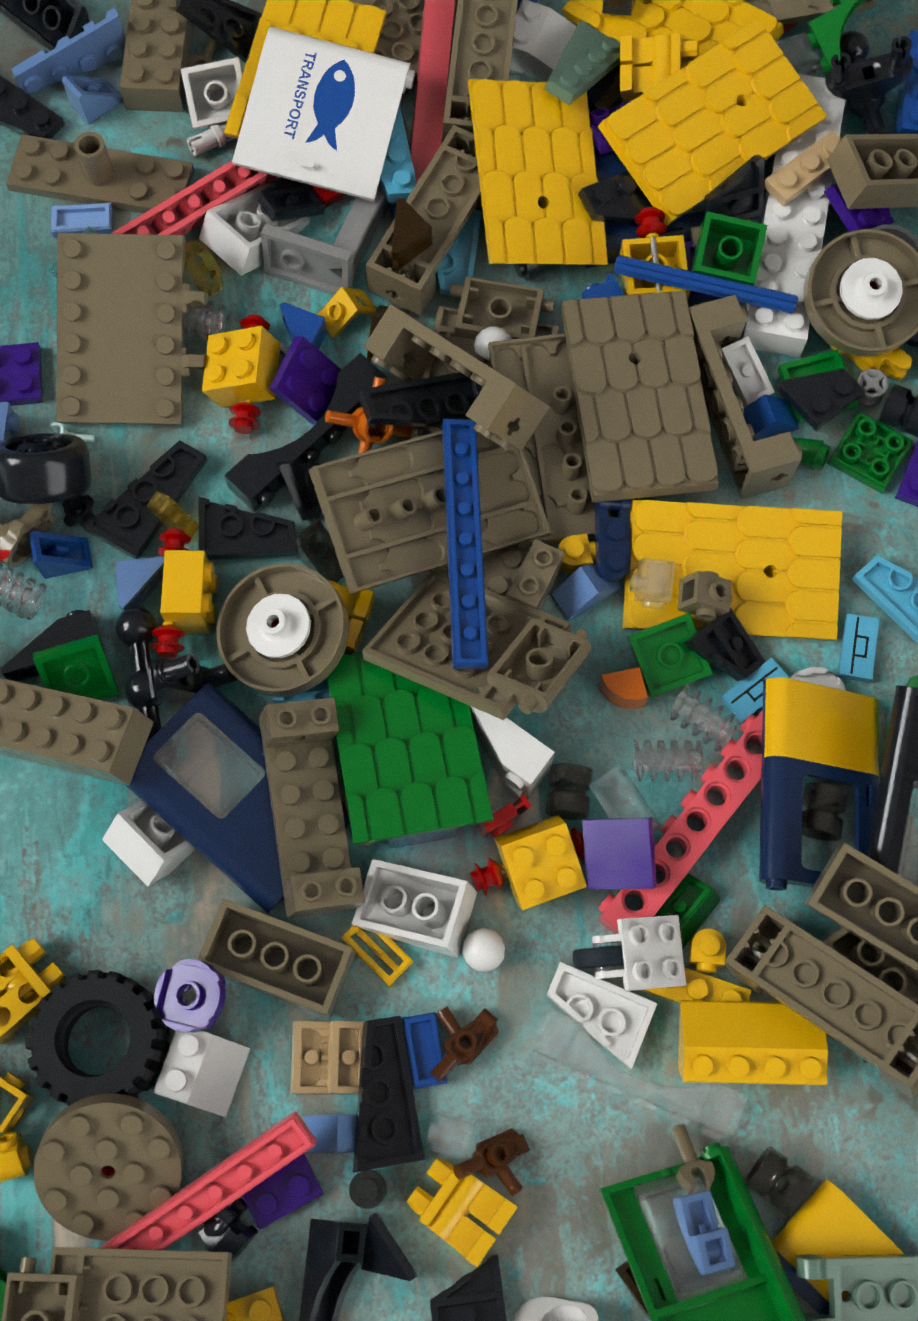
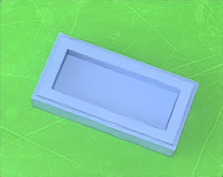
(80, 217)

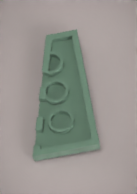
(583, 63)

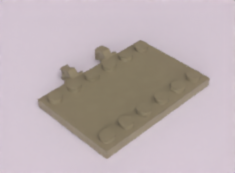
(122, 328)

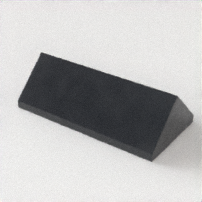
(47, 19)

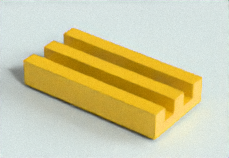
(397, 970)

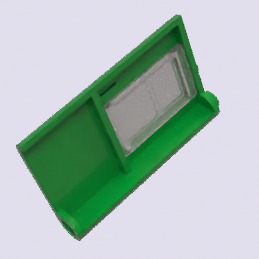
(657, 1250)

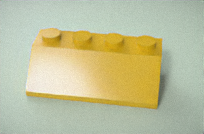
(749, 1044)

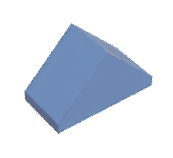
(91, 96)
(137, 580)
(583, 591)
(333, 1133)

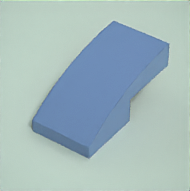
(705, 1240)

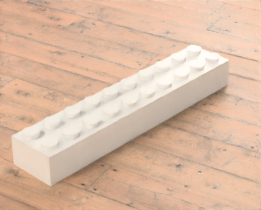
(793, 239)

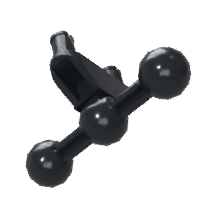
(868, 80)
(163, 677)

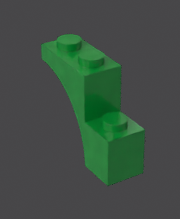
(827, 30)

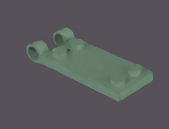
(875, 1284)

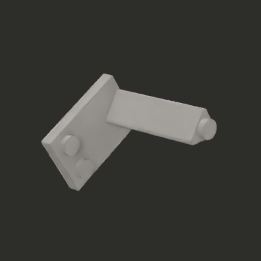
(319, 263)

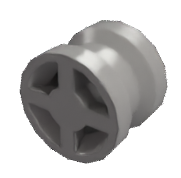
(872, 380)

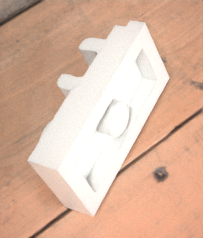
(747, 371)

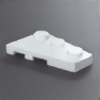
(606, 1011)

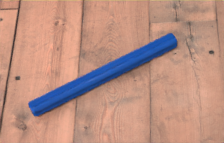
(705, 284)

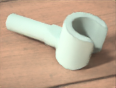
(59, 428)

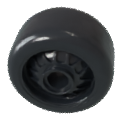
(44, 468)

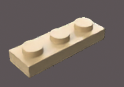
(802, 170)

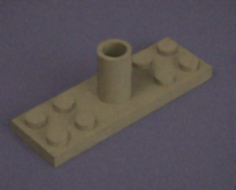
(95, 174)

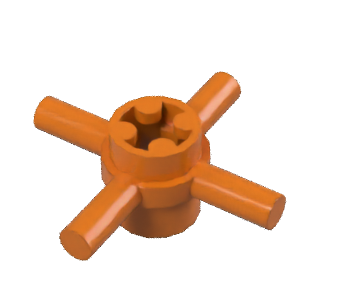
(361, 428)

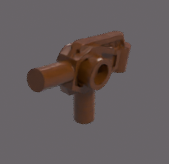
(464, 1043)
(493, 1158)

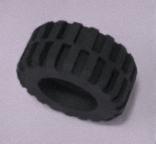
(61, 1012)

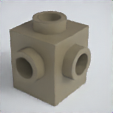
(704, 595)

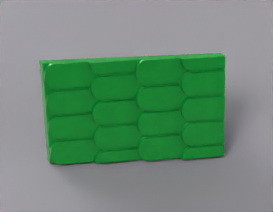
(405, 757)

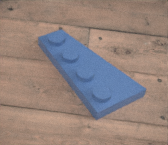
(83, 53)

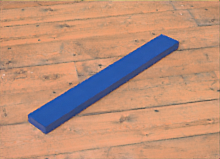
(464, 545)

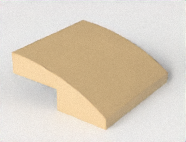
(326, 1057)

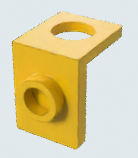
(343, 309)
(15, 1086)

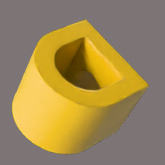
(577, 552)
(707, 951)
(14, 1157)

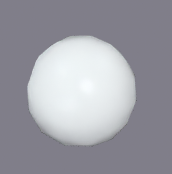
(488, 335)
(483, 950)

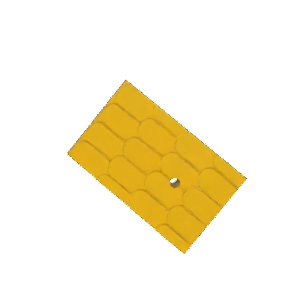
(695, 19)
(327, 20)
(711, 120)
(531, 151)
(777, 558)

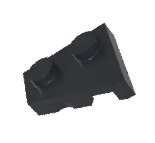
(740, 193)
(614, 199)
(290, 200)
(821, 395)
(726, 646)
(472, 1297)

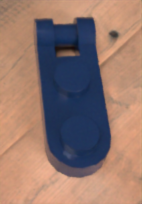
(612, 539)

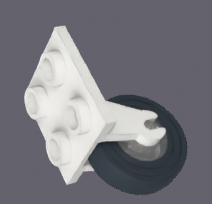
(648, 951)

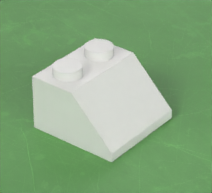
(211, 90)
(146, 843)
(202, 1071)

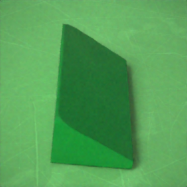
(693, 903)

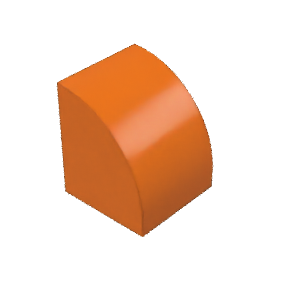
(624, 688)

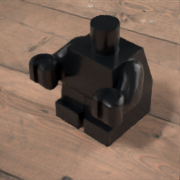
(226, 1232)

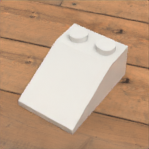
(539, 40)
(236, 229)
(514, 753)
(416, 907)

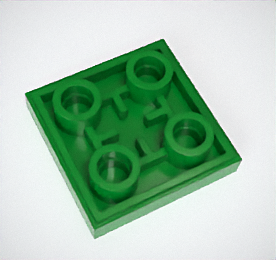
(870, 452)

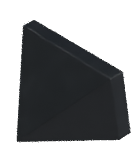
(383, 1253)

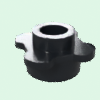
(81, 502)

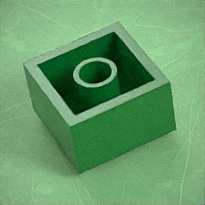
(729, 248)

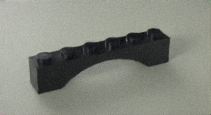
(257, 475)
(332, 1260)

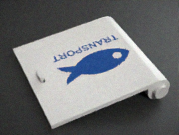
(321, 113)

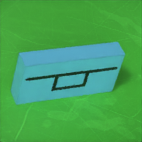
(858, 648)
(747, 695)

